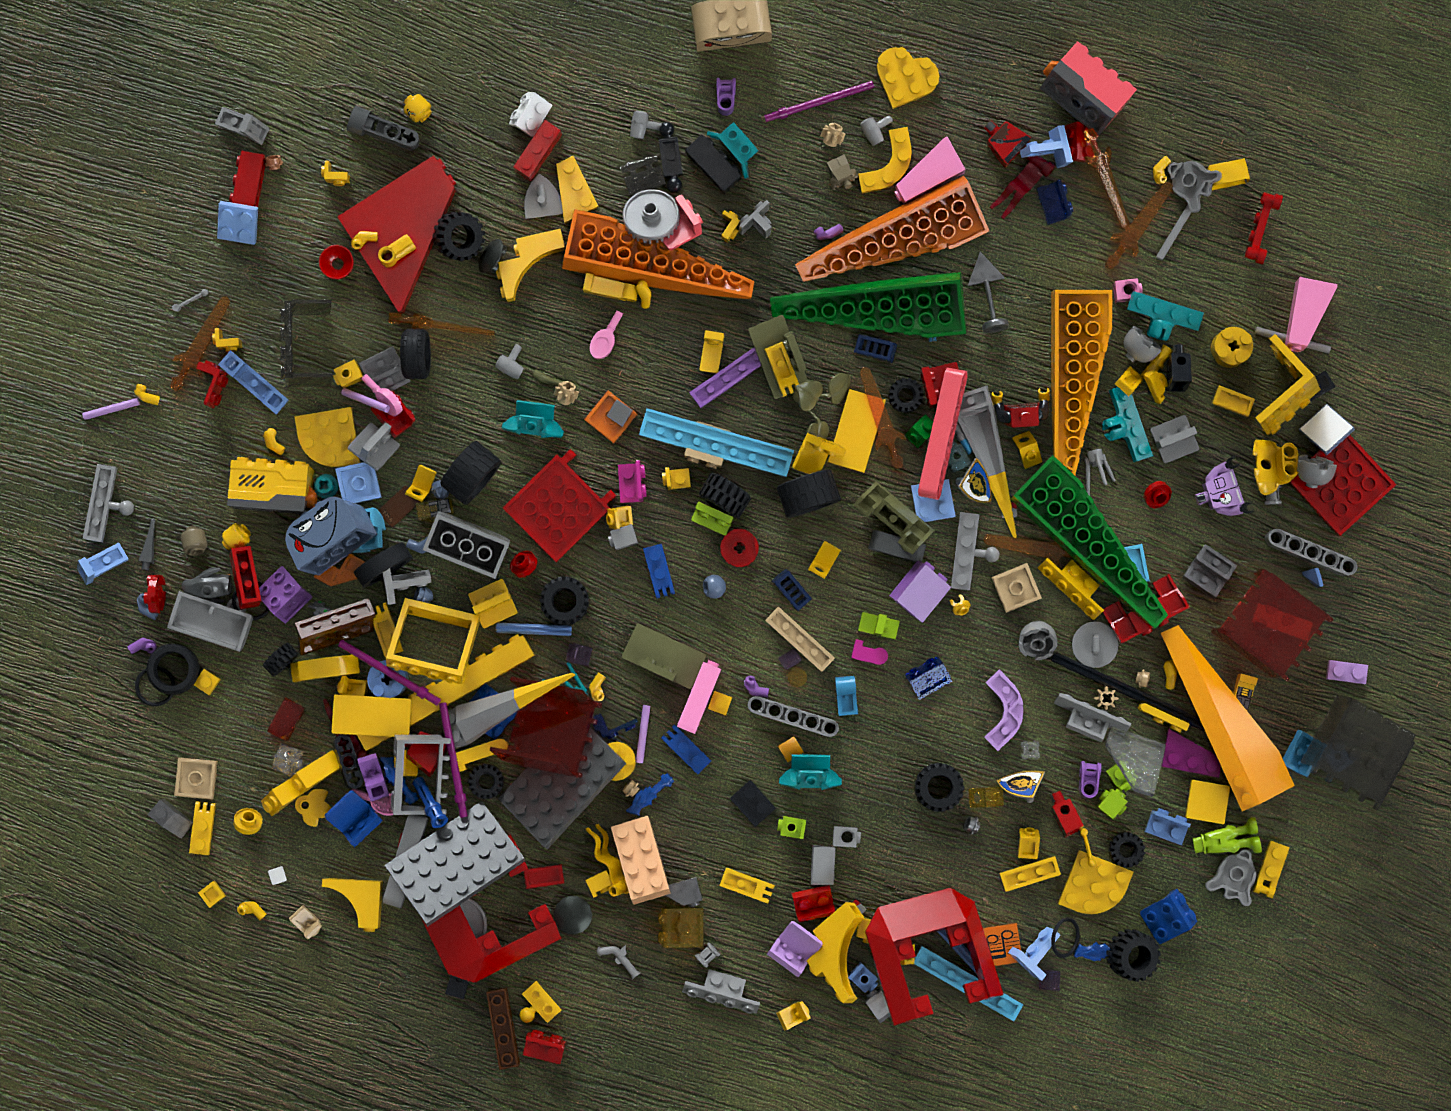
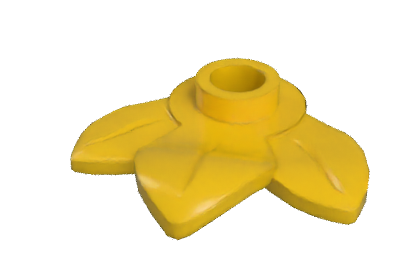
(316, 806)

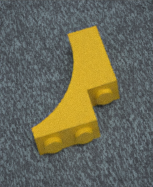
(531, 250)
(300, 783)

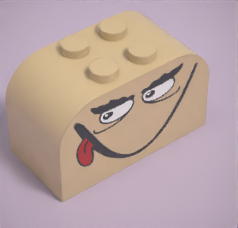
(730, 23)

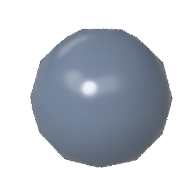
(714, 586)

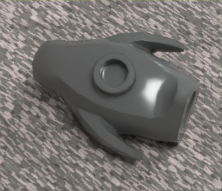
(209, 585)

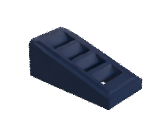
(891, 353)
(786, 573)

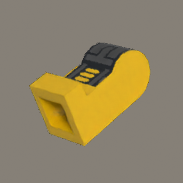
(1244, 689)

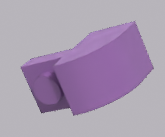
(373, 777)

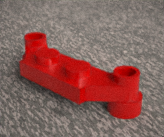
(1254, 251)

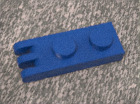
(658, 569)
(686, 749)

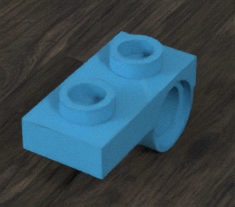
(846, 695)

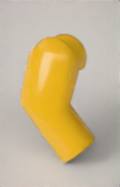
(1159, 172)
(362, 237)
(270, 441)
(595, 688)
(251, 908)

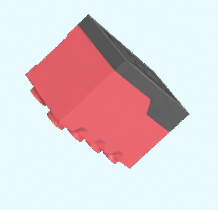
(1086, 88)

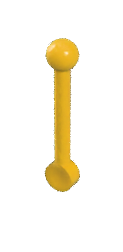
(1083, 833)

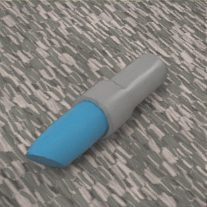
(962, 438)

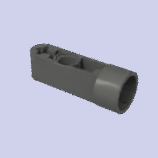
(362, 123)

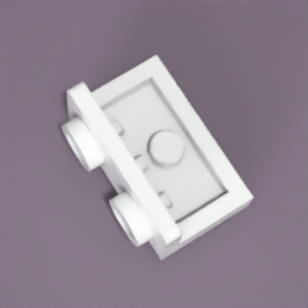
(530, 113)

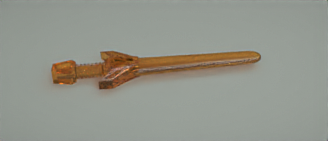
(1101, 164)
(1135, 230)
(422, 322)
(198, 346)
(884, 426)
(1031, 547)

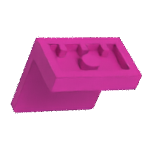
(631, 482)

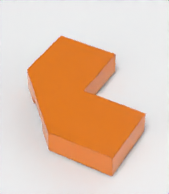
(336, 576)

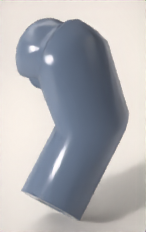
(416, 546)
(143, 608)

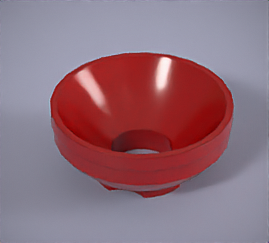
(332, 253)

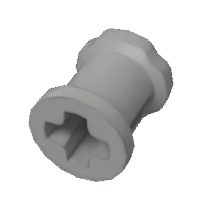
(1274, 498)
(707, 954)

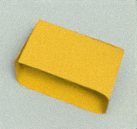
(1232, 172)

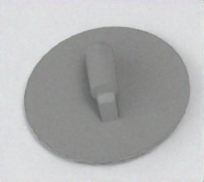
(1095, 644)

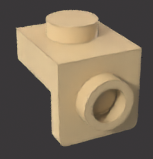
(306, 922)

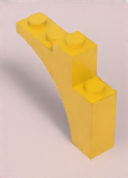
(832, 958)

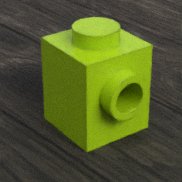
(1112, 803)

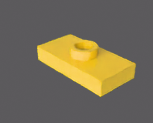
(1129, 381)
(1233, 401)

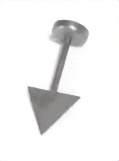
(984, 273)

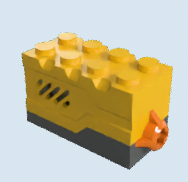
(271, 486)

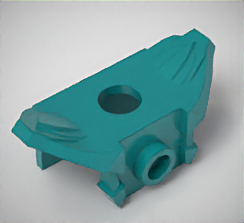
(738, 144)
(534, 420)
(810, 772)

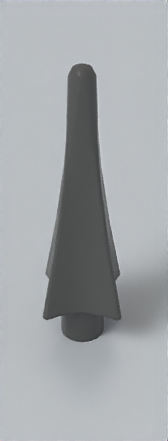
(147, 553)

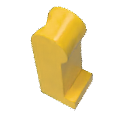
(609, 288)
(478, 752)

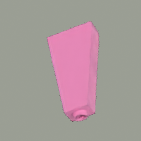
(931, 172)
(1307, 308)
(699, 696)

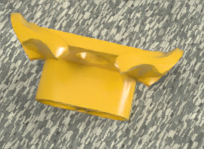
(1270, 479)

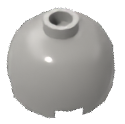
(1139, 346)
(1315, 471)
(1037, 640)

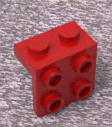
(218, 382)

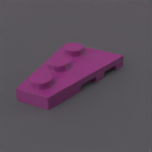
(1188, 756)

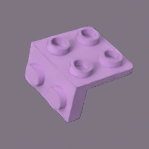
(794, 948)

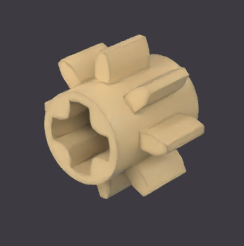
(832, 134)
(566, 393)
(1111, 698)

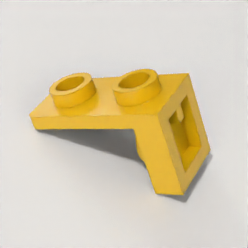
(711, 351)
(676, 478)

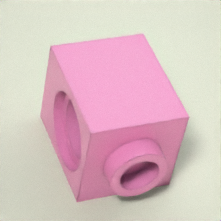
(1118, 289)

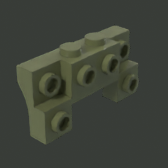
(895, 515)

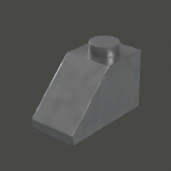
(170, 818)
(686, 892)
(877, 1004)

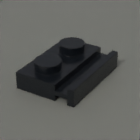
(752, 803)

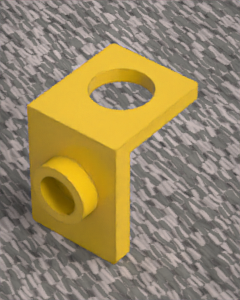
(1028, 450)
(422, 483)
(824, 559)

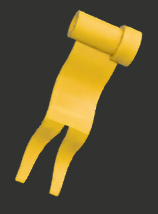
(616, 875)

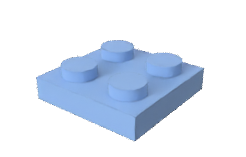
(237, 222)
(358, 483)
(933, 509)

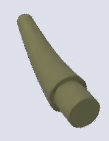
(544, 378)

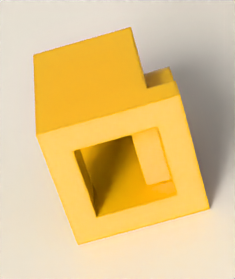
(599, 882)

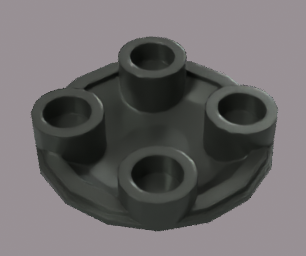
(491, 255)
(572, 915)

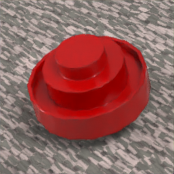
(1157, 494)
(523, 564)

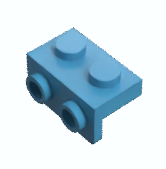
(1296, 753)

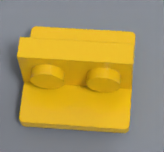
(493, 603)

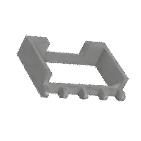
(399, 747)

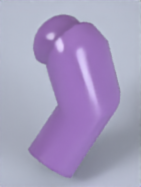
(828, 234)
(142, 644)
(753, 688)

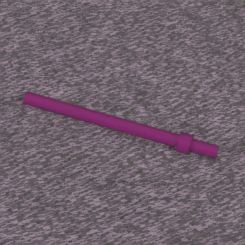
(783, 112)
(422, 692)
(460, 797)

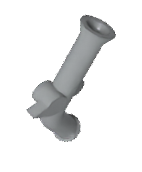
(621, 958)

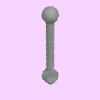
(176, 307)

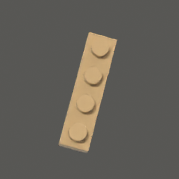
(799, 639)

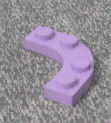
(1012, 708)

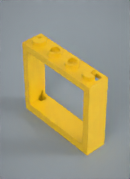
(439, 614)

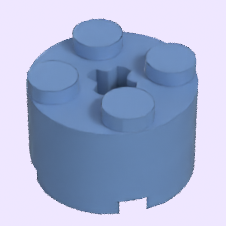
(382, 689)

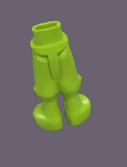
(1223, 839)

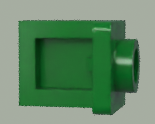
(920, 431)

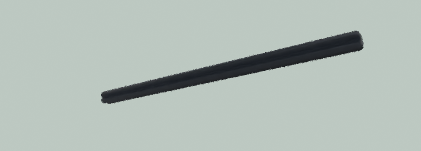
(1126, 689)

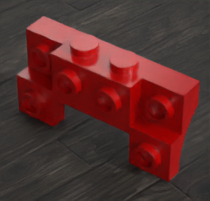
(1130, 625)

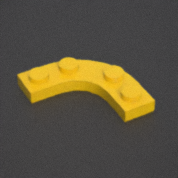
(895, 169)

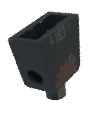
(1178, 370)

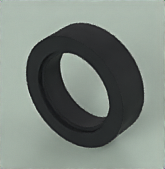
(392, 558)

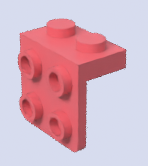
(688, 227)

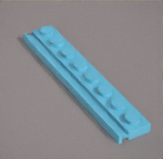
(716, 442)

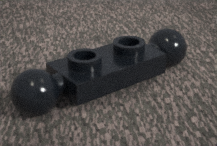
(670, 157)

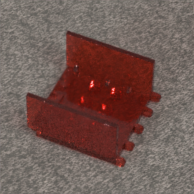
(1272, 625)
(551, 731)

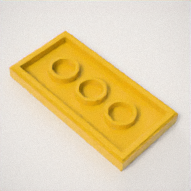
(855, 432)
(371, 715)

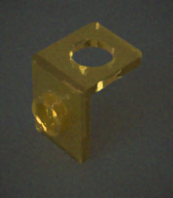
(988, 797)

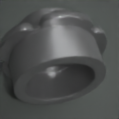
(971, 825)

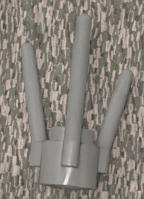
(1097, 459)

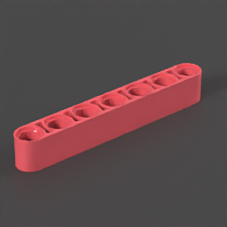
(942, 433)

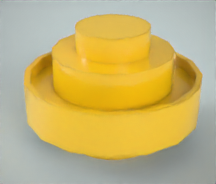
(247, 821)

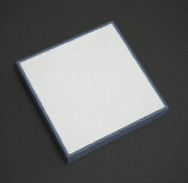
(1326, 429)

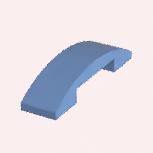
(253, 382)

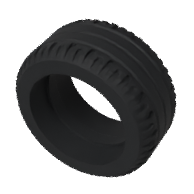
(415, 354)
(158, 654)

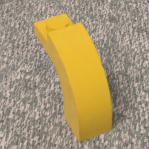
(324, 668)

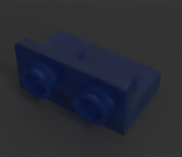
(1055, 202)
(928, 677)

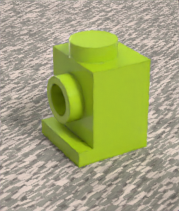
(799, 829)

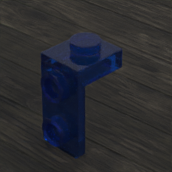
(602, 727)

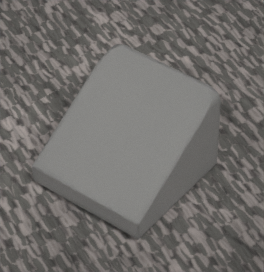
(619, 413)

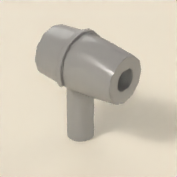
(640, 123)
(872, 130)
(508, 365)

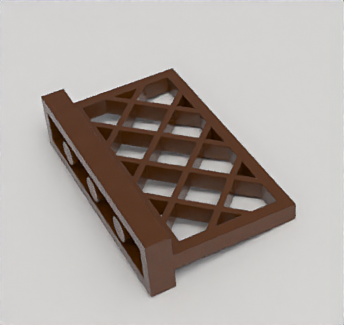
(329, 622)

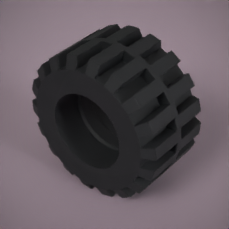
(473, 240)
(725, 495)
(557, 585)
(951, 799)
(1146, 959)

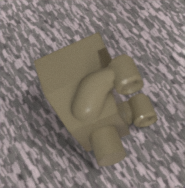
(841, 173)

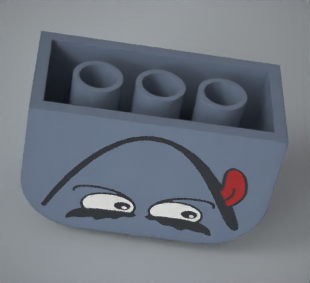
(328, 534)

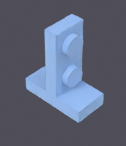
(1056, 145)
(101, 563)
(1035, 953)

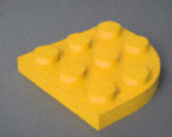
(327, 436)
(1094, 888)

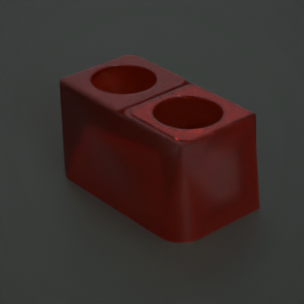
(286, 719)

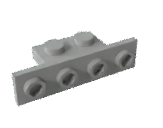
(1088, 719)
(723, 990)

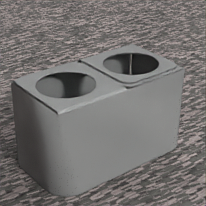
(822, 865)

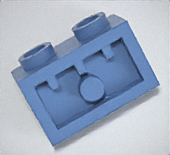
(1167, 827)

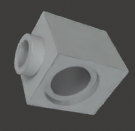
(623, 537)
(839, 830)

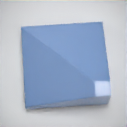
(1313, 577)

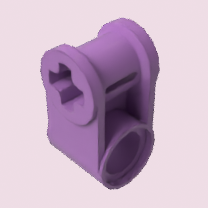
(725, 93)
(1089, 777)

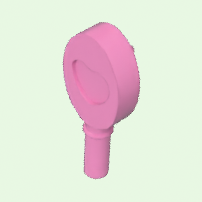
(604, 340)
(384, 395)
(381, 805)

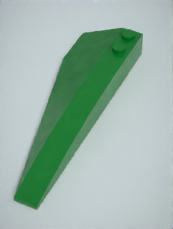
(903, 305)
(1069, 516)

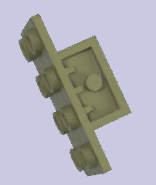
(769, 334)
(663, 656)

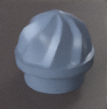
(438, 491)
(423, 594)

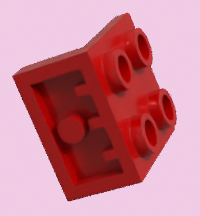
(932, 381)
(544, 1047)

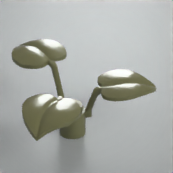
(809, 392)

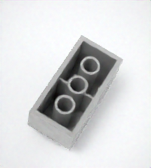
(466, 544)

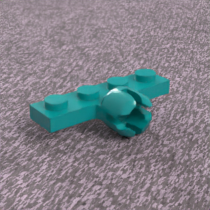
(1164, 315)
(1127, 425)

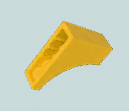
(365, 898)

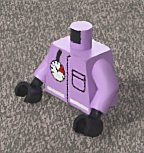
(1223, 491)

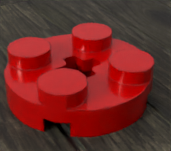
(746, 539)
(155, 596)

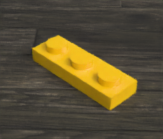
(1030, 873)

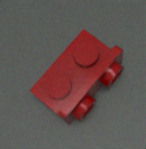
(813, 903)

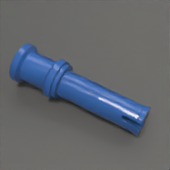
(432, 808)

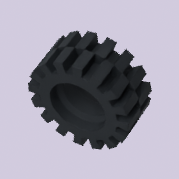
(897, 403)
(280, 659)
(474, 781)
(1115, 849)

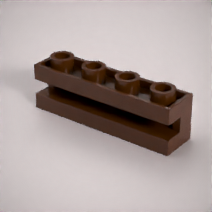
(503, 1028)

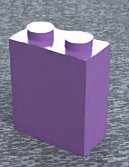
(920, 590)

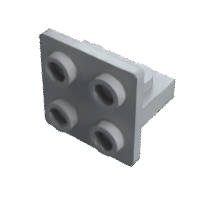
(757, 219)
(1175, 439)
(374, 445)

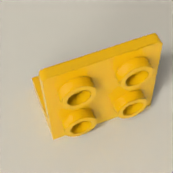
(814, 453)

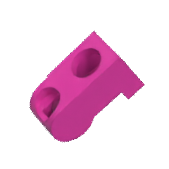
(874, 656)

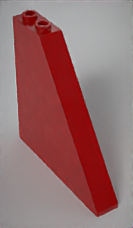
(402, 207)

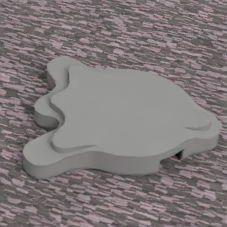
(1191, 181)
(1236, 876)

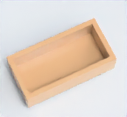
(640, 860)

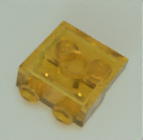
(681, 927)

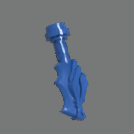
(389, 772)
(645, 797)
(1092, 952)

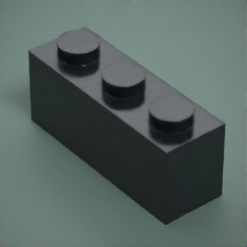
(713, 163)

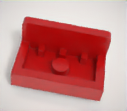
(1078, 146)
(399, 422)

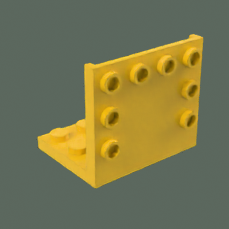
(1293, 398)

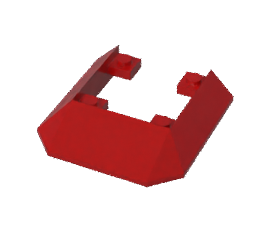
(890, 943)
(481, 956)

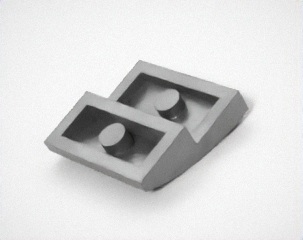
(385, 369)
(1209, 571)

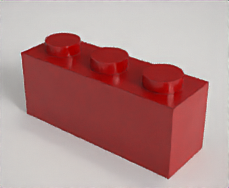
(537, 150)
(248, 179)
(245, 577)

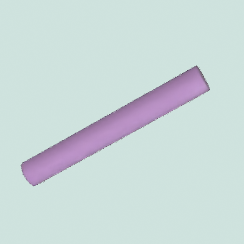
(365, 400)
(111, 408)
(642, 734)

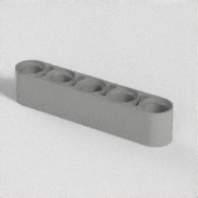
(1320, 552)
(801, 722)
(412, 834)

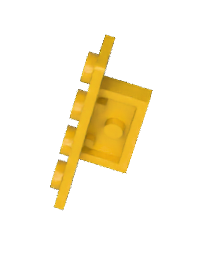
(1075, 584)

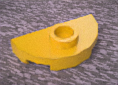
(1156, 383)

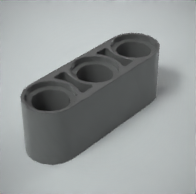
(889, 545)

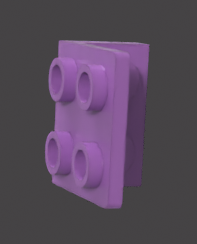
(283, 595)

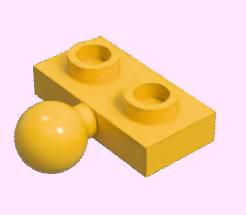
(540, 1002)

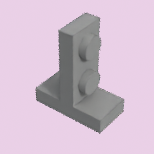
(242, 124)
(403, 581)

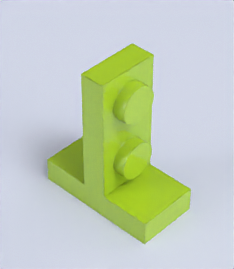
(879, 625)

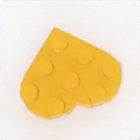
(905, 77)

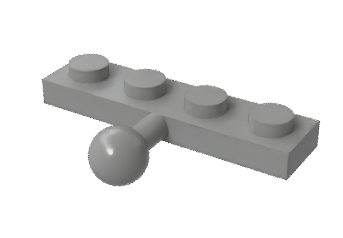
(101, 503)
(966, 551)

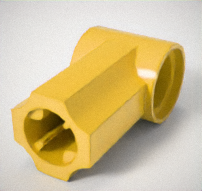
(398, 249)

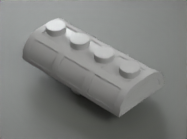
(210, 621)

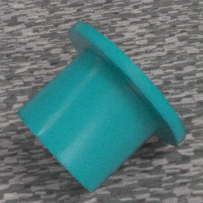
(326, 486)

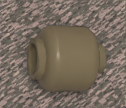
(193, 541)

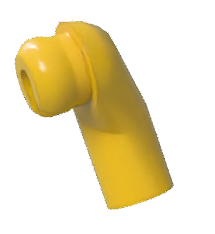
(644, 293)
(146, 397)
(1171, 674)

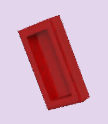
(544, 876)

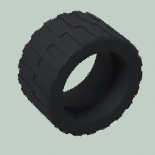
(470, 472)
(808, 493)

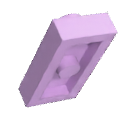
(1347, 672)

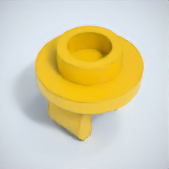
(960, 608)

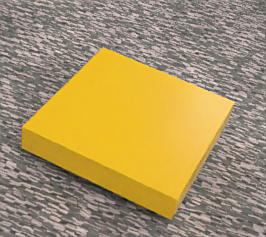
(1207, 801)

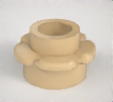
(1143, 678)
(631, 788)

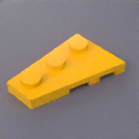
(574, 189)

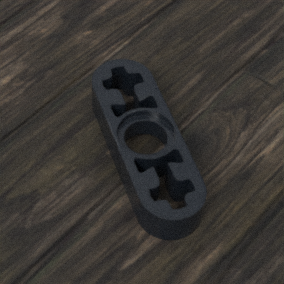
(356, 774)

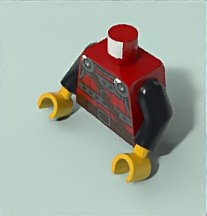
(1023, 413)

